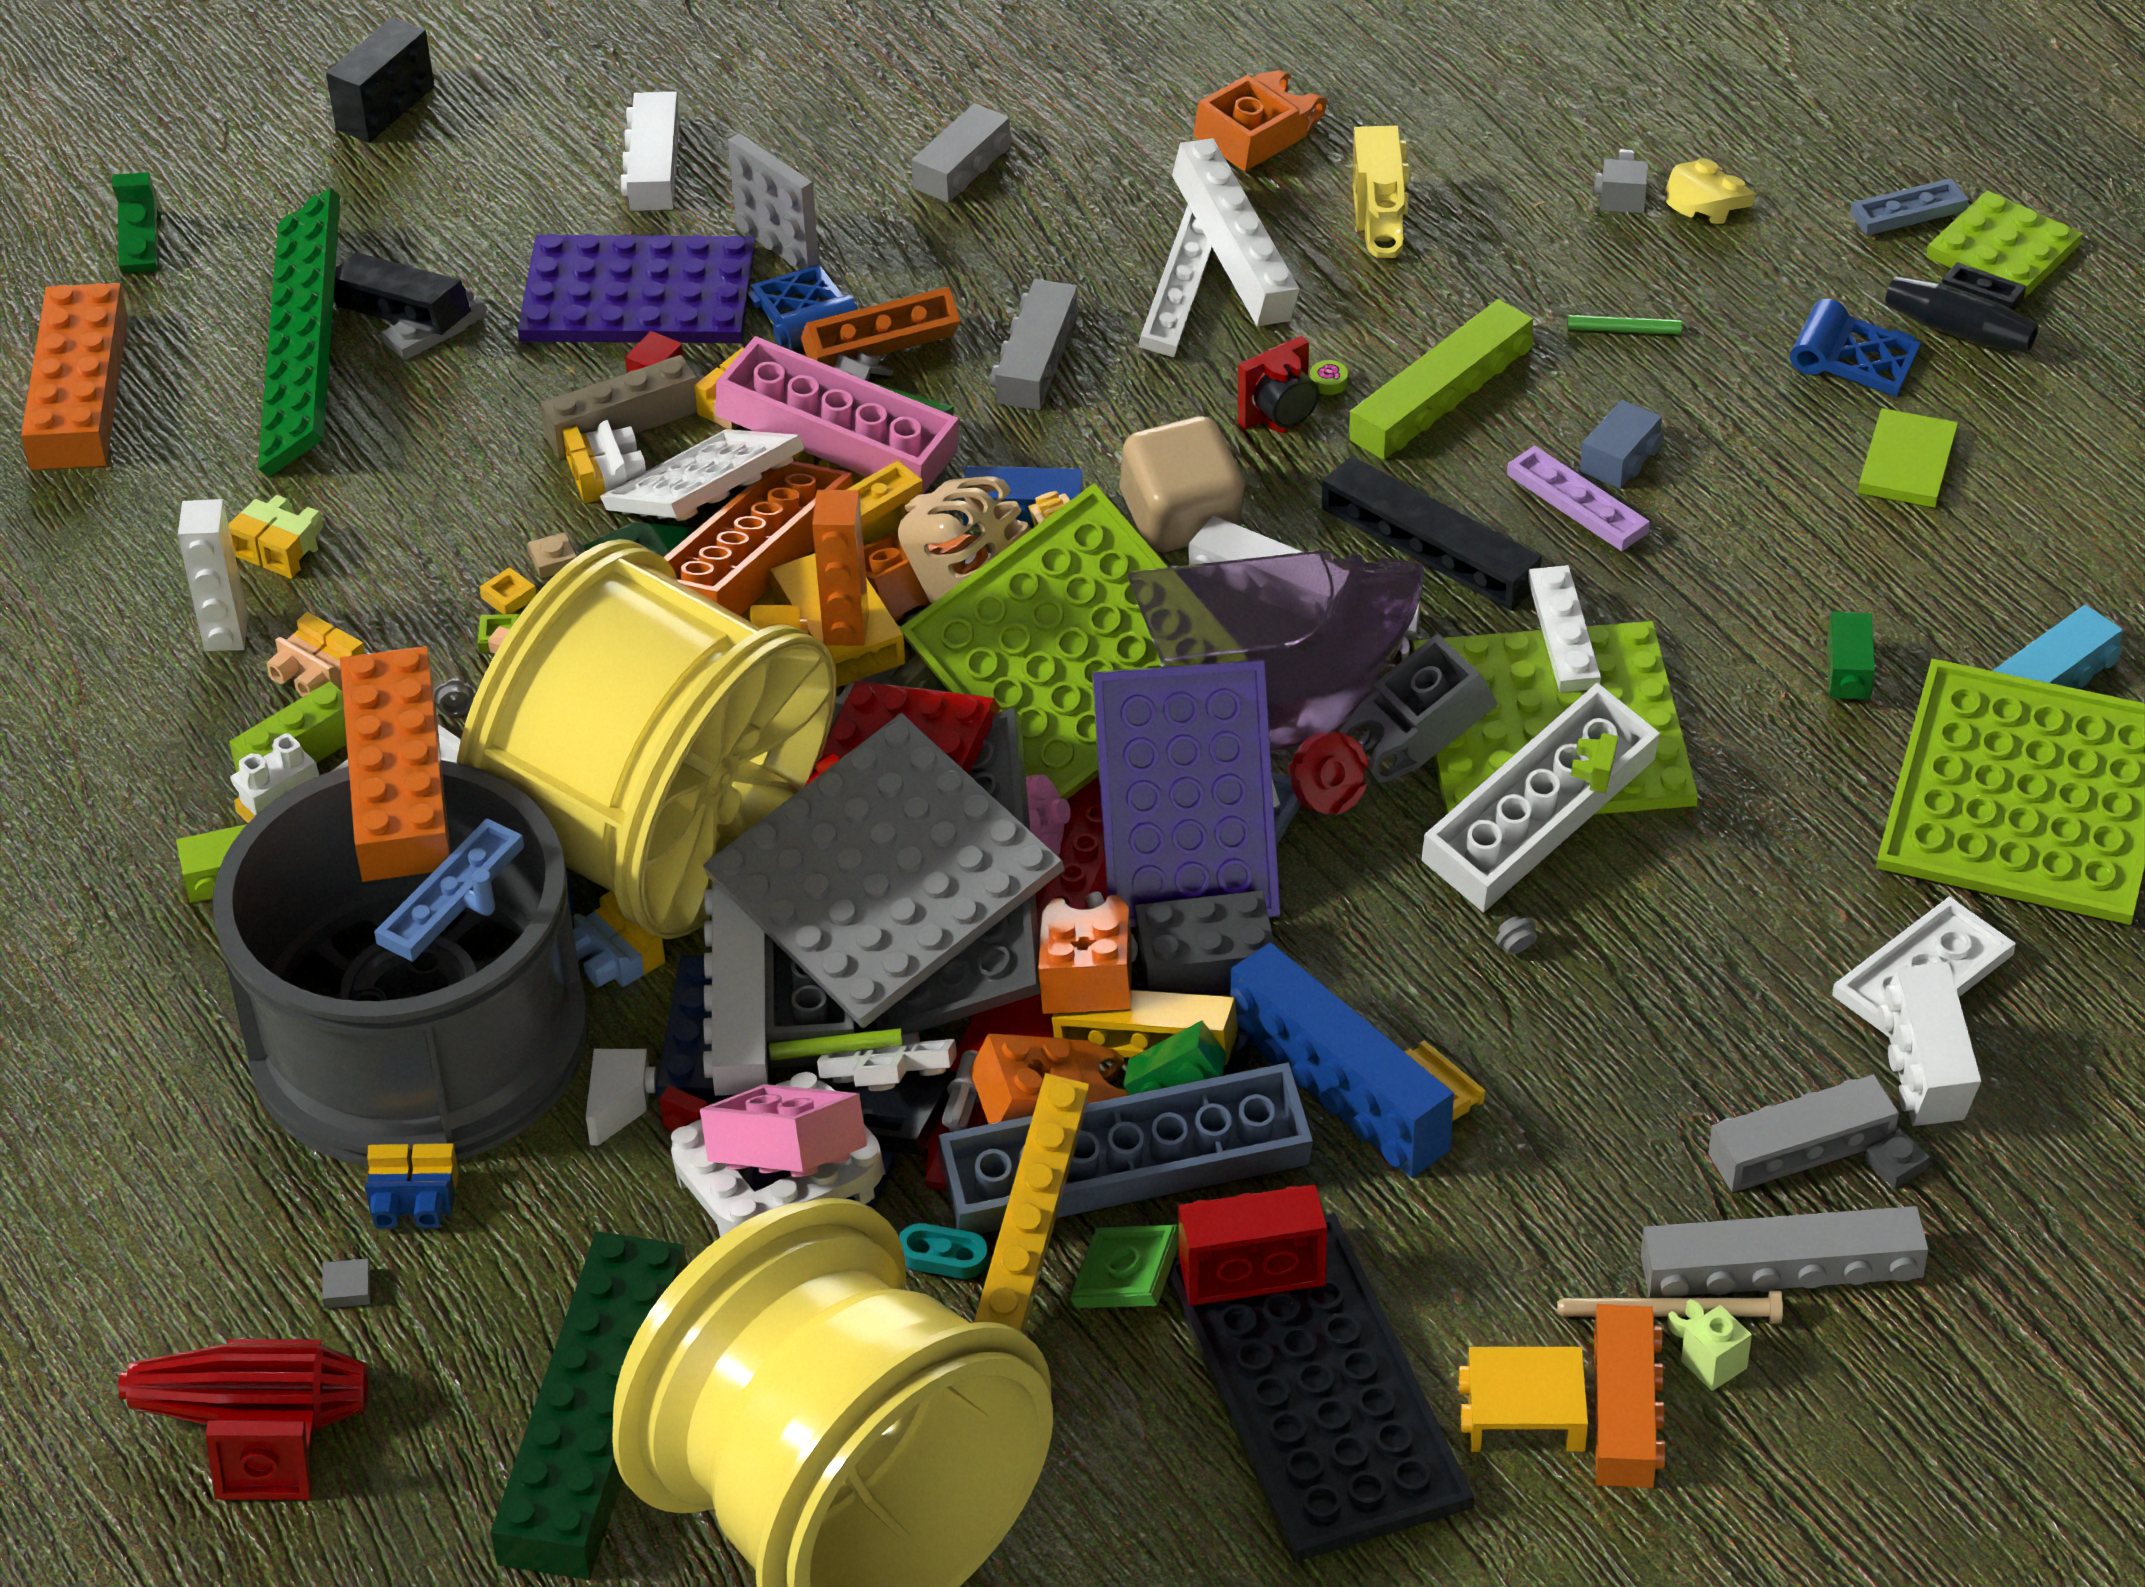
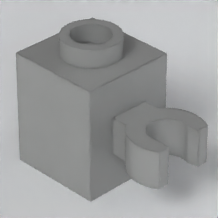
(1622, 184)

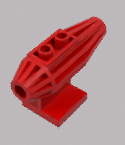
(257, 1407)

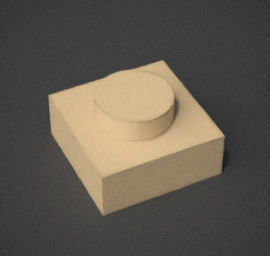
(551, 554)

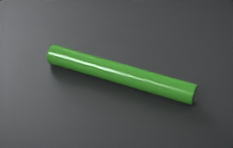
(1624, 324)

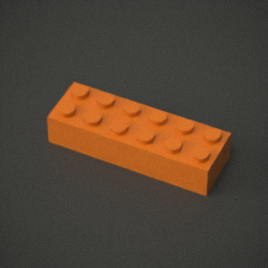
(75, 376)
(394, 763)

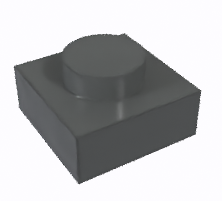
(1897, 1158)

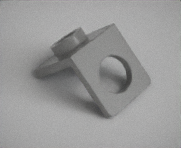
(862, 365)

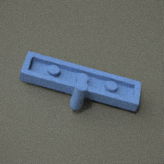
(456, 884)

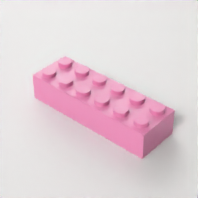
(834, 413)

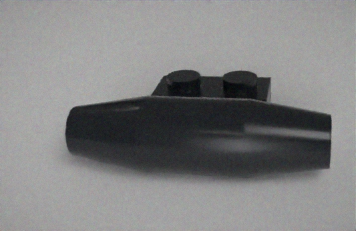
(1968, 307)

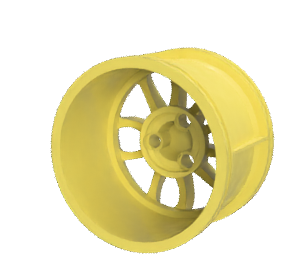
(648, 726)

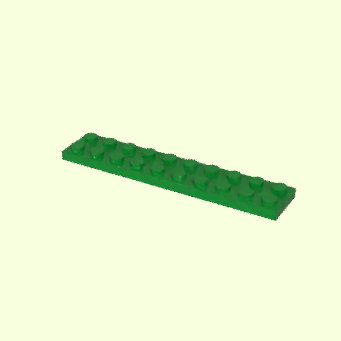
(299, 333)

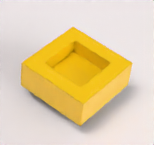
(508, 591)

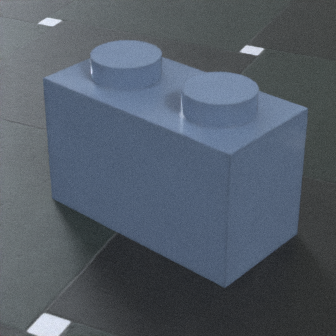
(1621, 444)

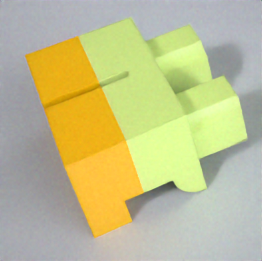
(275, 535)

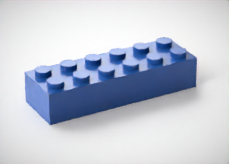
(1343, 1060)

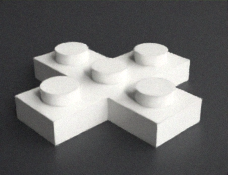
(886, 1066)

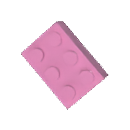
(783, 1129)

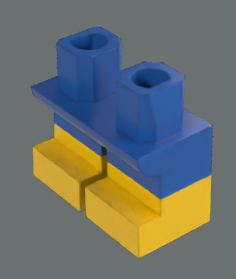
(411, 1184)

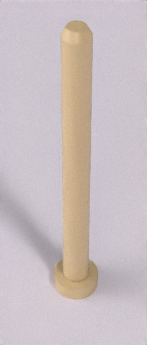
(1737, 1307)

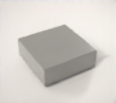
(346, 1283)

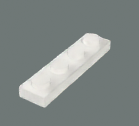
(1564, 628)

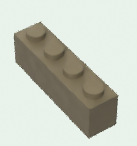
(633, 399)

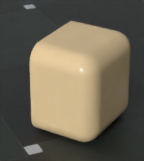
(1179, 480)

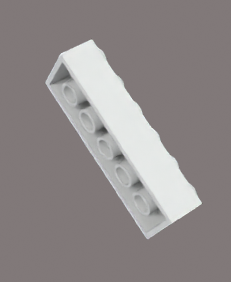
(1535, 800)

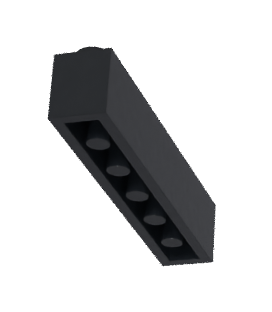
(1430, 532)

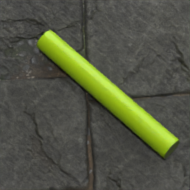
(836, 1044)

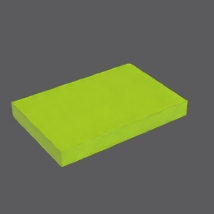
(1908, 457)

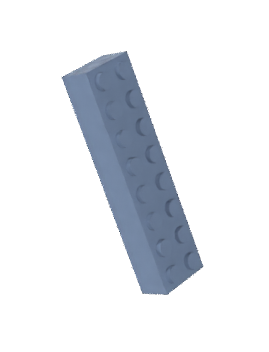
(1139, 1146)

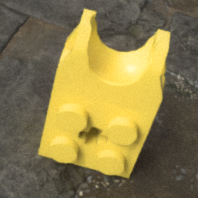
(1380, 187)

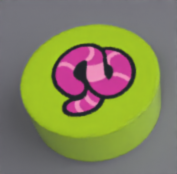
(1330, 376)

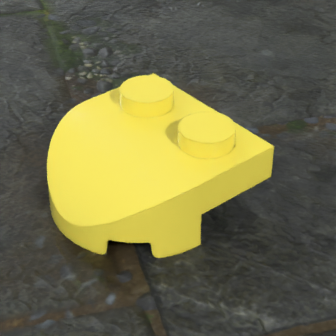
(1706, 190)

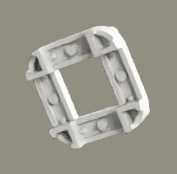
(733, 1201)

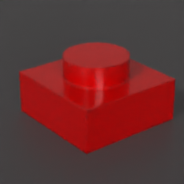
(679, 1108)

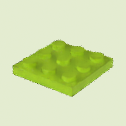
(2005, 241)

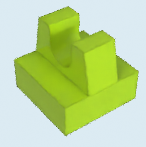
(1601, 758)

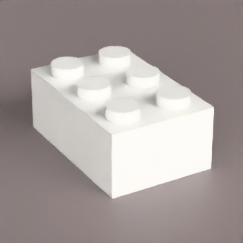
(1929, 1044)

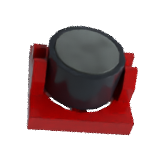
(1279, 386)

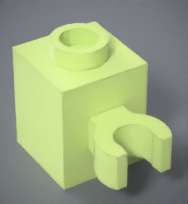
(1713, 1343)

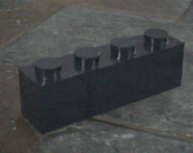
(400, 293)

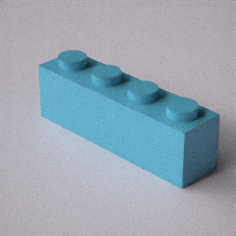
(2069, 651)

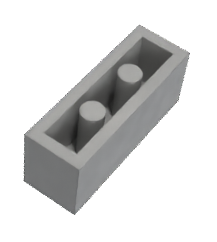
(961, 152)

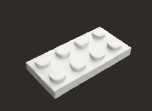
(1941, 935)

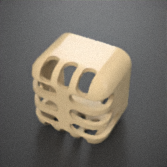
(925, 527)

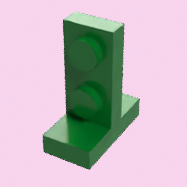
(137, 221)

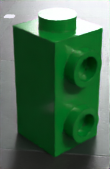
(1850, 655)

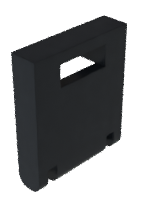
(914, 1102)

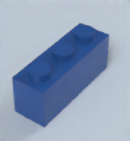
(1028, 484)

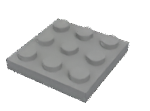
(773, 203)

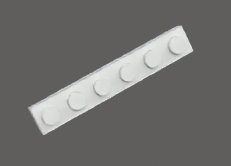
(1177, 288)

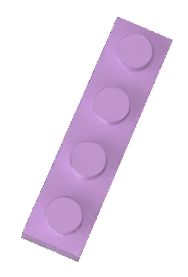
(1578, 498)

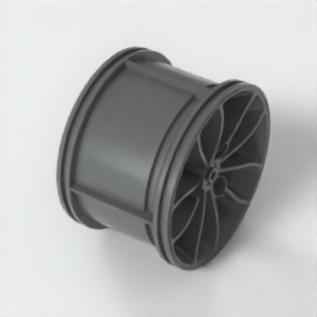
(405, 1046)

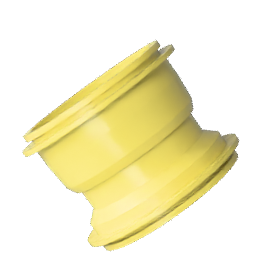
(831, 1407)

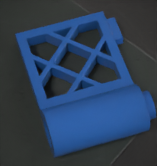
(790, 325)
(1824, 342)

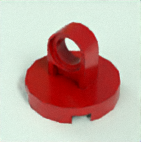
(1328, 772)

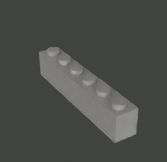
(1783, 1252)

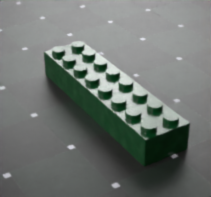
(566, 1462)

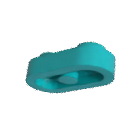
(944, 1250)

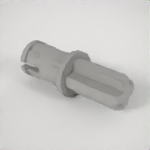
(961, 1095)

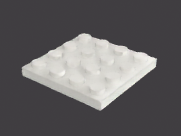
(703, 474)

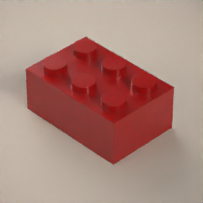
(1252, 1244)

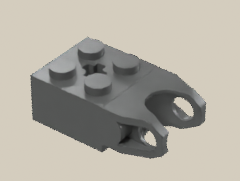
(1420, 708)

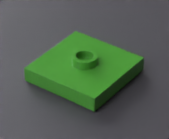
(1126, 1266)

